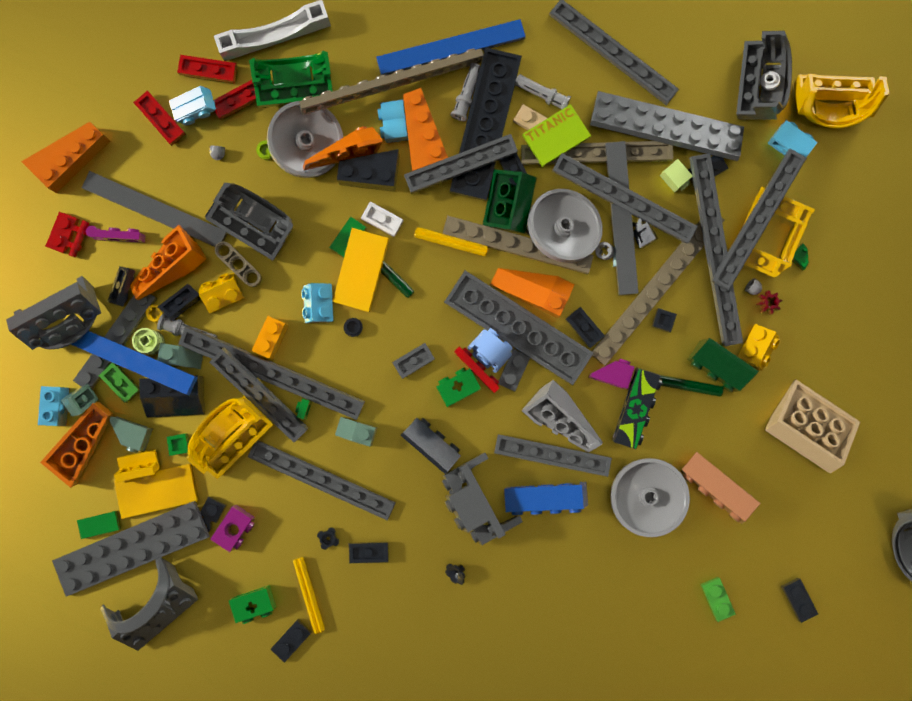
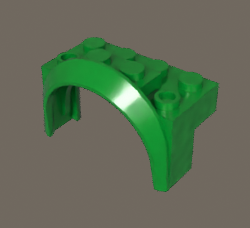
(290, 79)

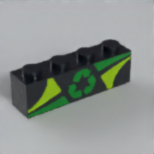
(636, 408)

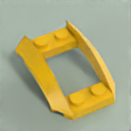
(800, 216)

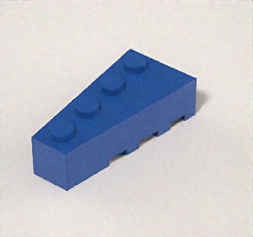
(546, 497)

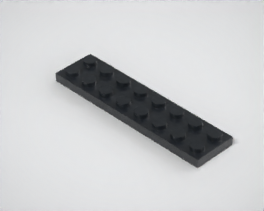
(487, 117)

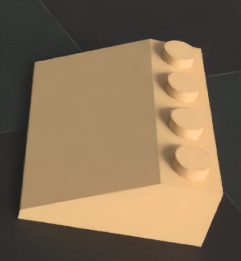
(813, 427)

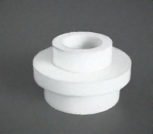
(772, 84)

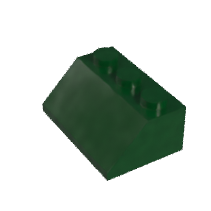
(507, 203)
(721, 365)

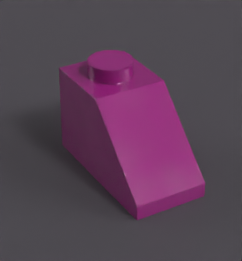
(615, 374)

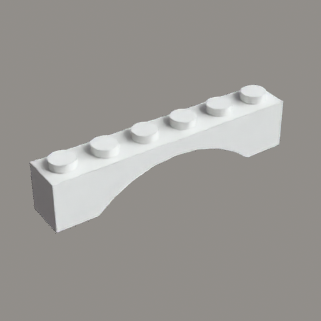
(245, 41)

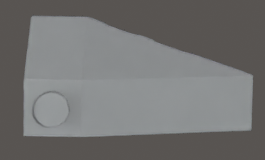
(557, 410)

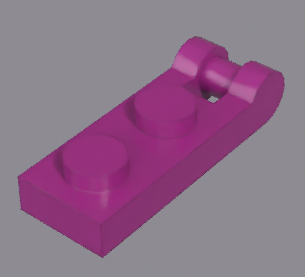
(115, 234)

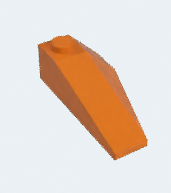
(356, 144)
(174, 260)

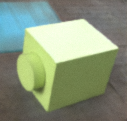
(676, 176)

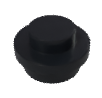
(353, 327)

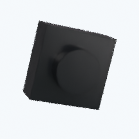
(664, 320)

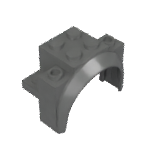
(472, 506)

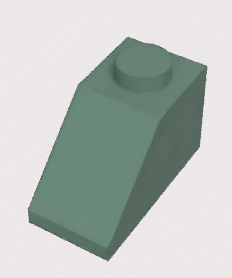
(179, 356)
(79, 400)
(356, 431)
(131, 434)

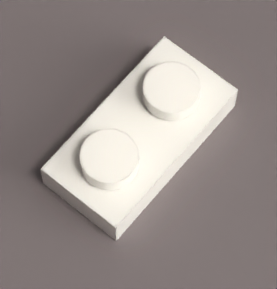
(382, 219)

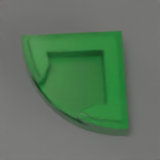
(801, 257)

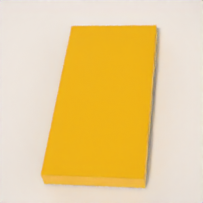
(360, 269)
(162, 491)

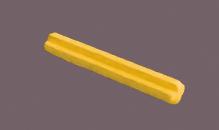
(451, 241)
(308, 594)

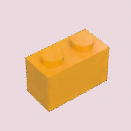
(270, 338)

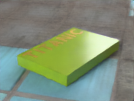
(556, 135)

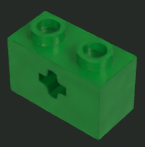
(452, 396)
(241, 605)

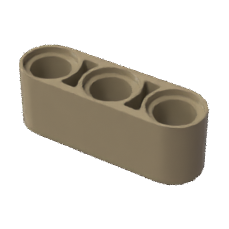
(231, 258)

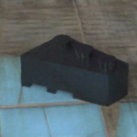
(370, 171)

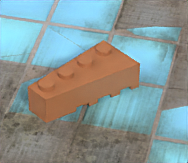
(720, 488)

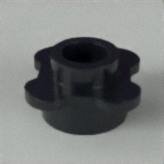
(327, 543)

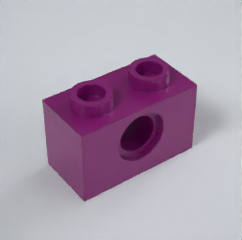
(223, 534)

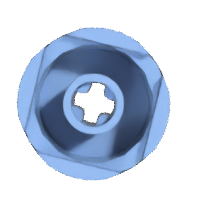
(490, 350)

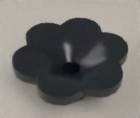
(456, 573)

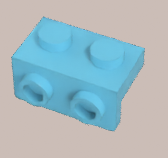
(317, 302)

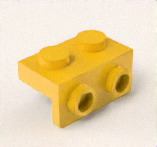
(220, 292)
(759, 346)
(137, 465)

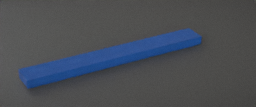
(459, 44)
(136, 362)

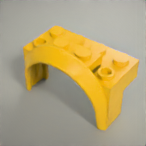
(860, 91)
(218, 427)

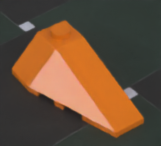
(539, 290)

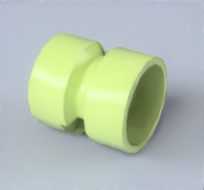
(147, 341)

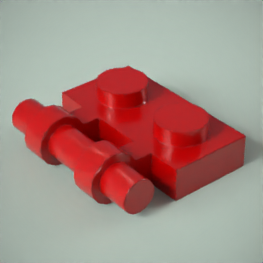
(62, 234)

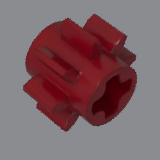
(764, 302)

